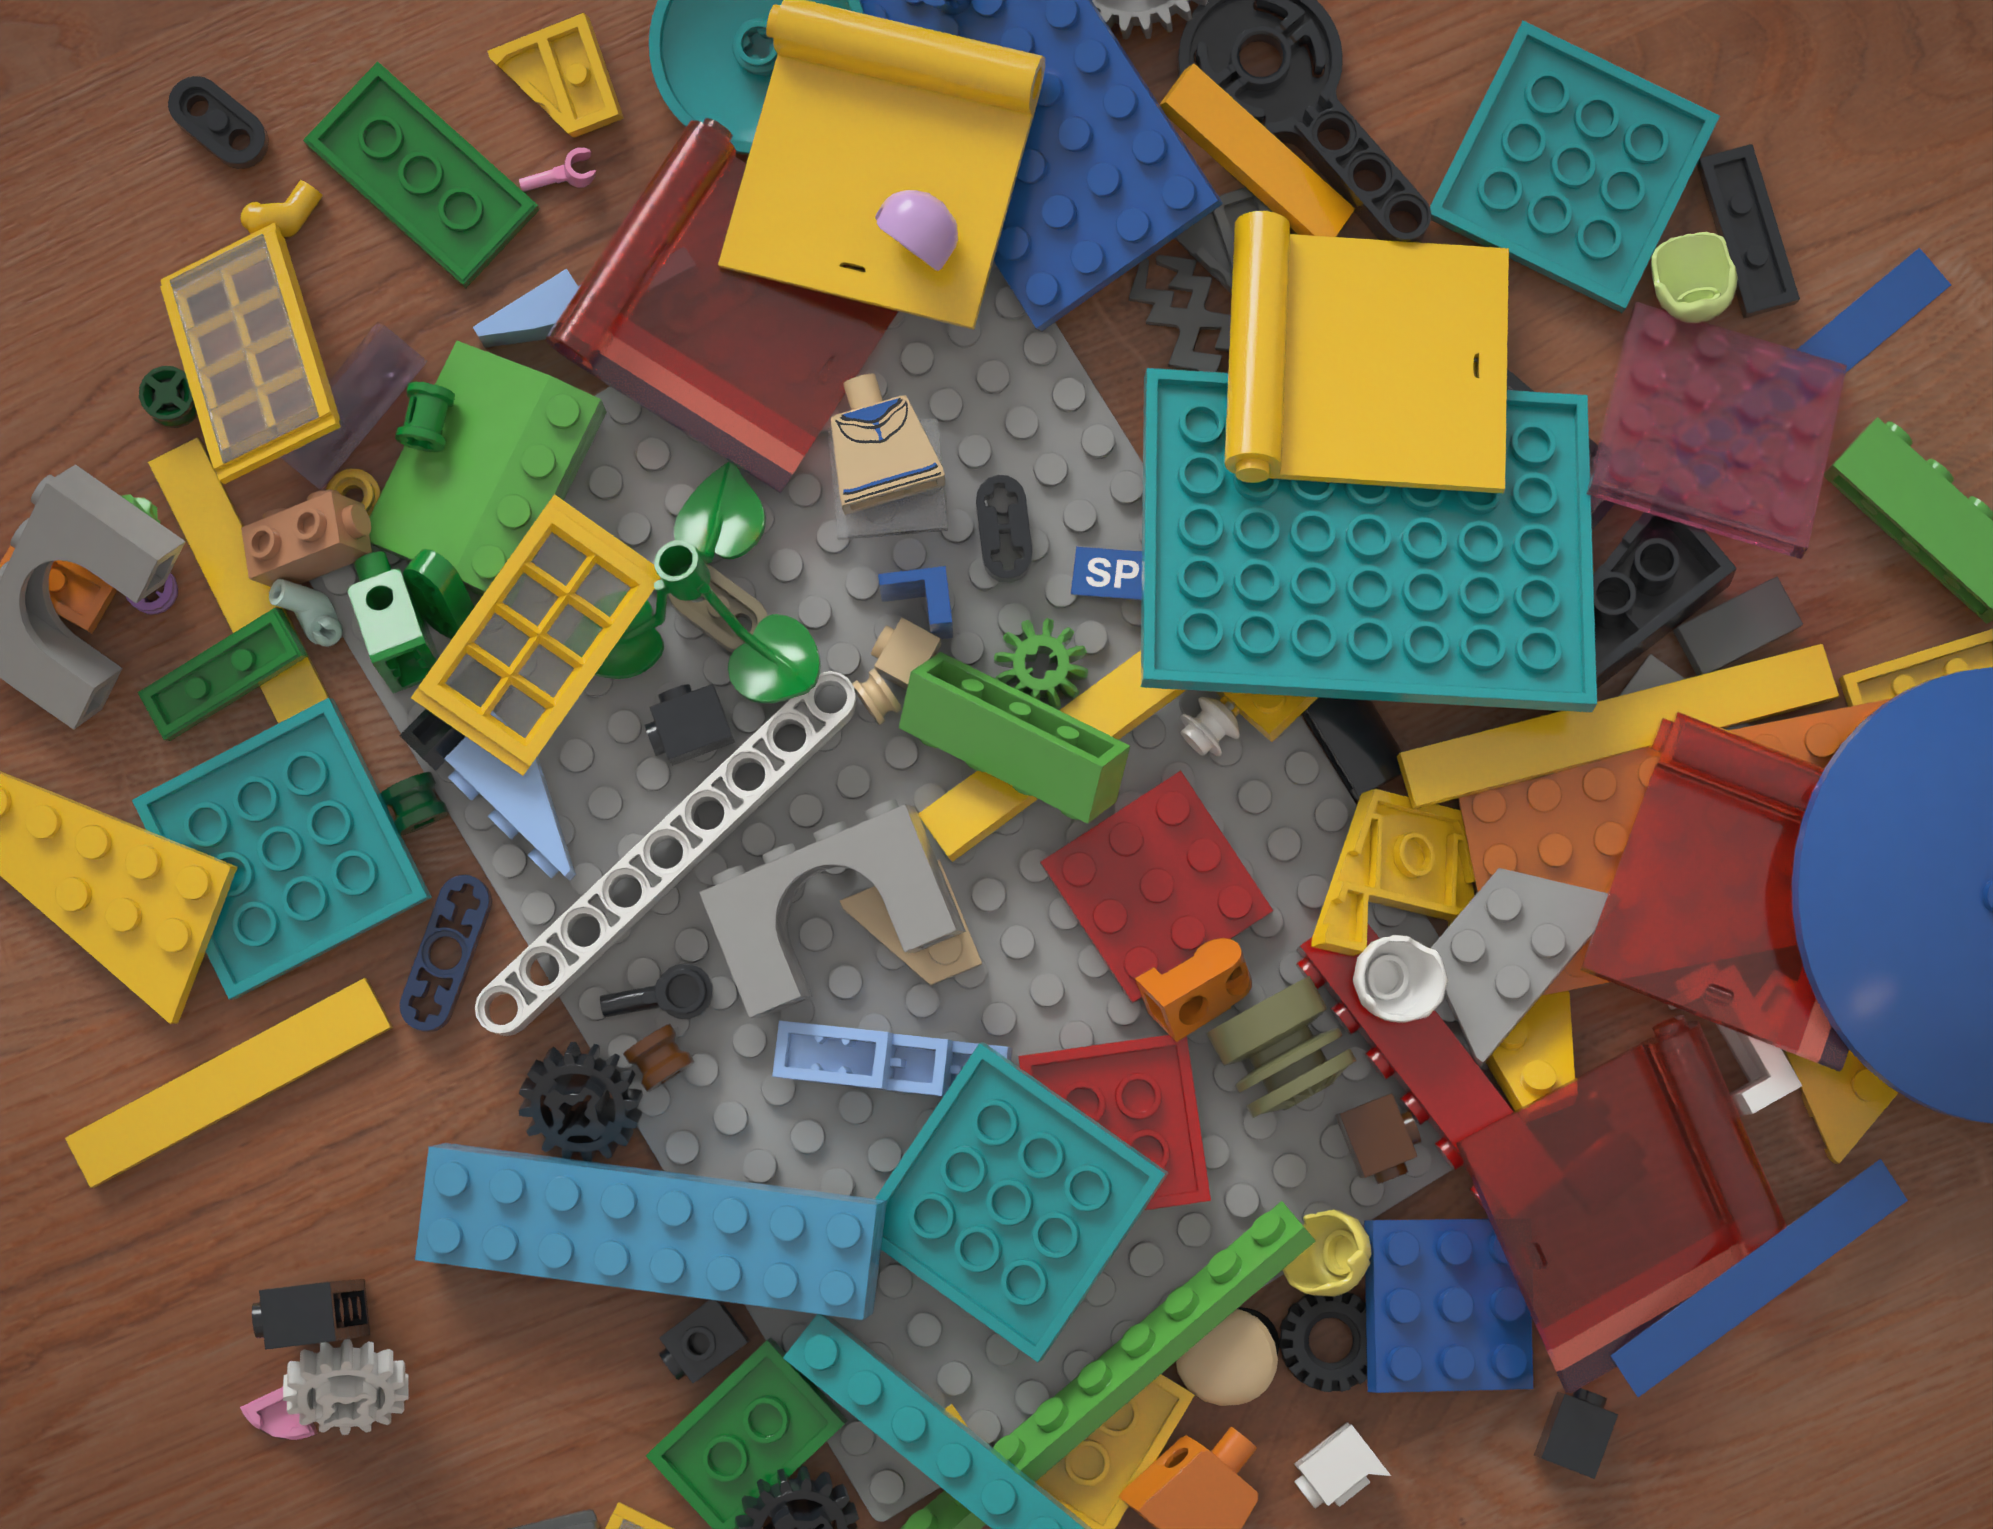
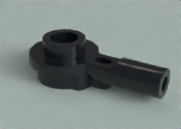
(681, 992)

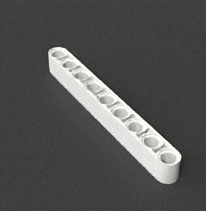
(639, 861)

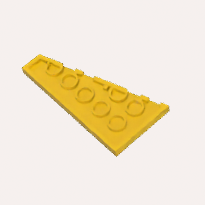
(114, 889)

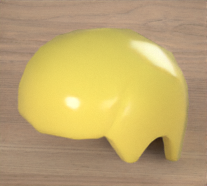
(1336, 1257)

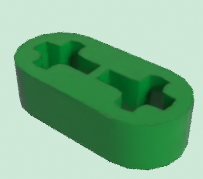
(438, 592)

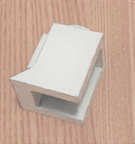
(1337, 1468)

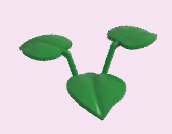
(725, 521)

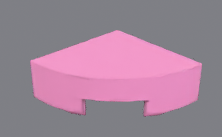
(271, 1416)

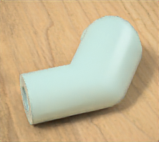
(311, 609)

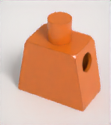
(1195, 1486)

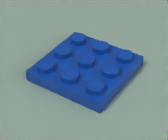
(1443, 1309)

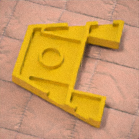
(1395, 860)

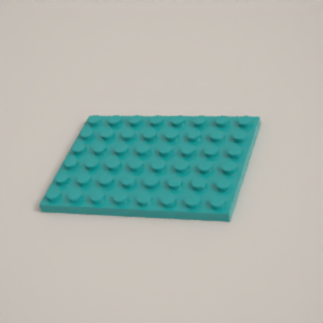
(1367, 582)

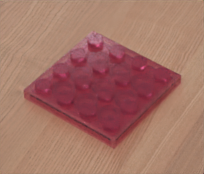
(1718, 431)

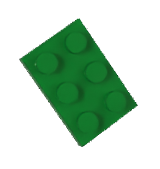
(745, 1432)

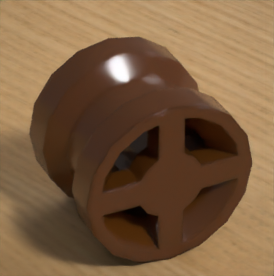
(658, 1057)

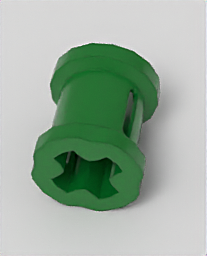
(425, 417)

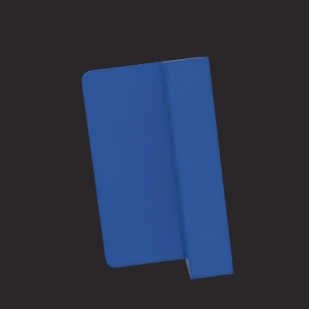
(922, 583)

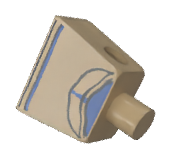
(880, 449)

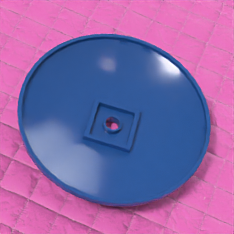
(1902, 893)

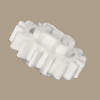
(348, 1387)

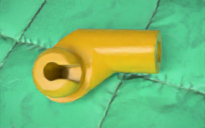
(287, 215)

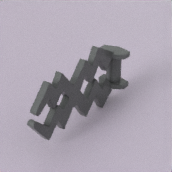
(1188, 320)

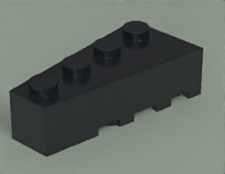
(1652, 586)

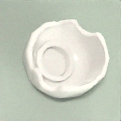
(1400, 979)

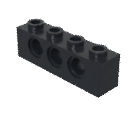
(311, 1313)

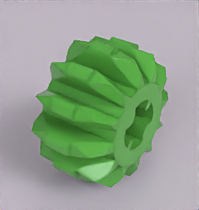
(1028, 651)

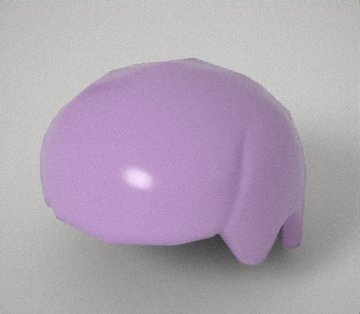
(920, 225)

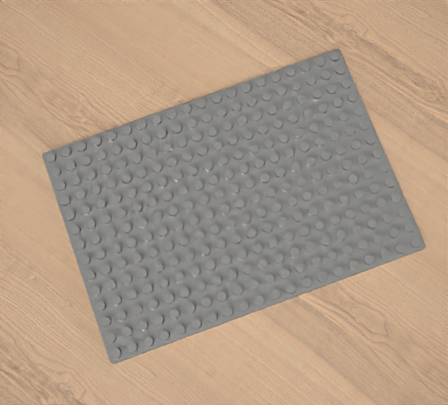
(1014, 408)

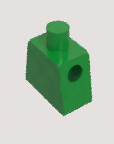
(391, 623)

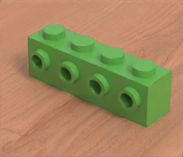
(1921, 511)
(1014, 737)

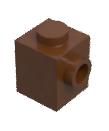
(1379, 1138)

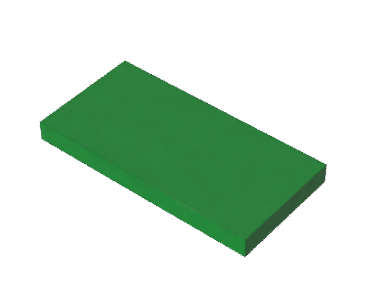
(421, 175)

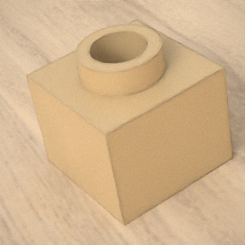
(903, 651)

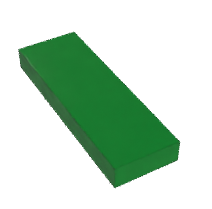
(222, 674)

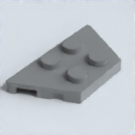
(1511, 950)

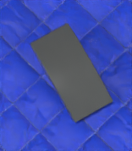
(1738, 627)

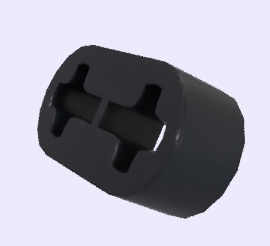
(1017, 527)

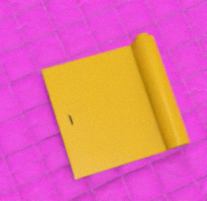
(873, 113)
(1363, 360)

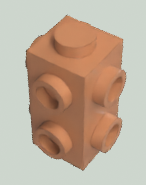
(307, 539)

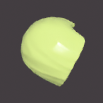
(1694, 276)

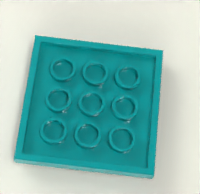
(1572, 166)
(307, 844)
(1013, 1201)

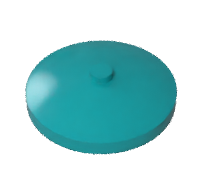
(717, 60)

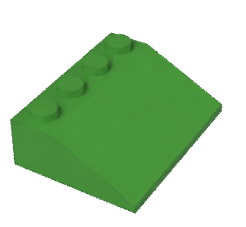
(505, 455)

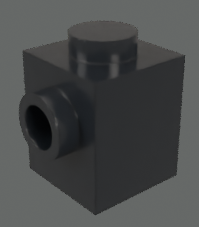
(688, 723)
(702, 1341)

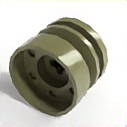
(1281, 1048)

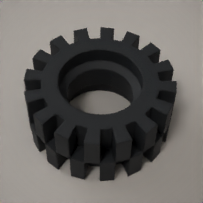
(1296, 1348)

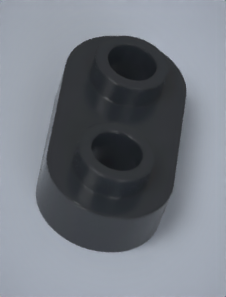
(220, 123)

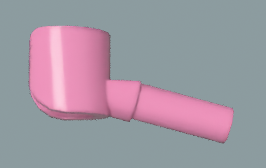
(561, 173)

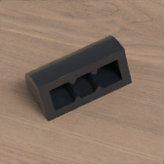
(1355, 742)

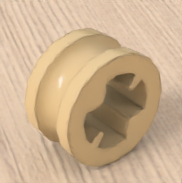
(876, 696)

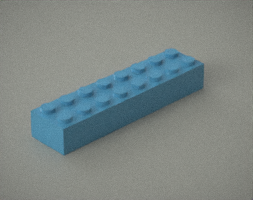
(651, 1230)

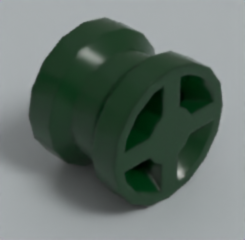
(161, 389)
(414, 803)

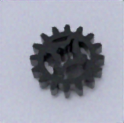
(568, 1079)
(799, 1504)

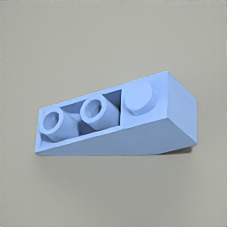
(519, 803)

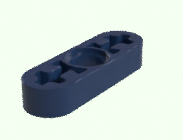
(471, 918)

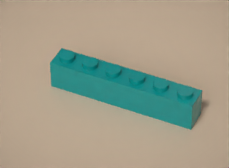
(924, 1431)

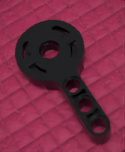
(1298, 104)

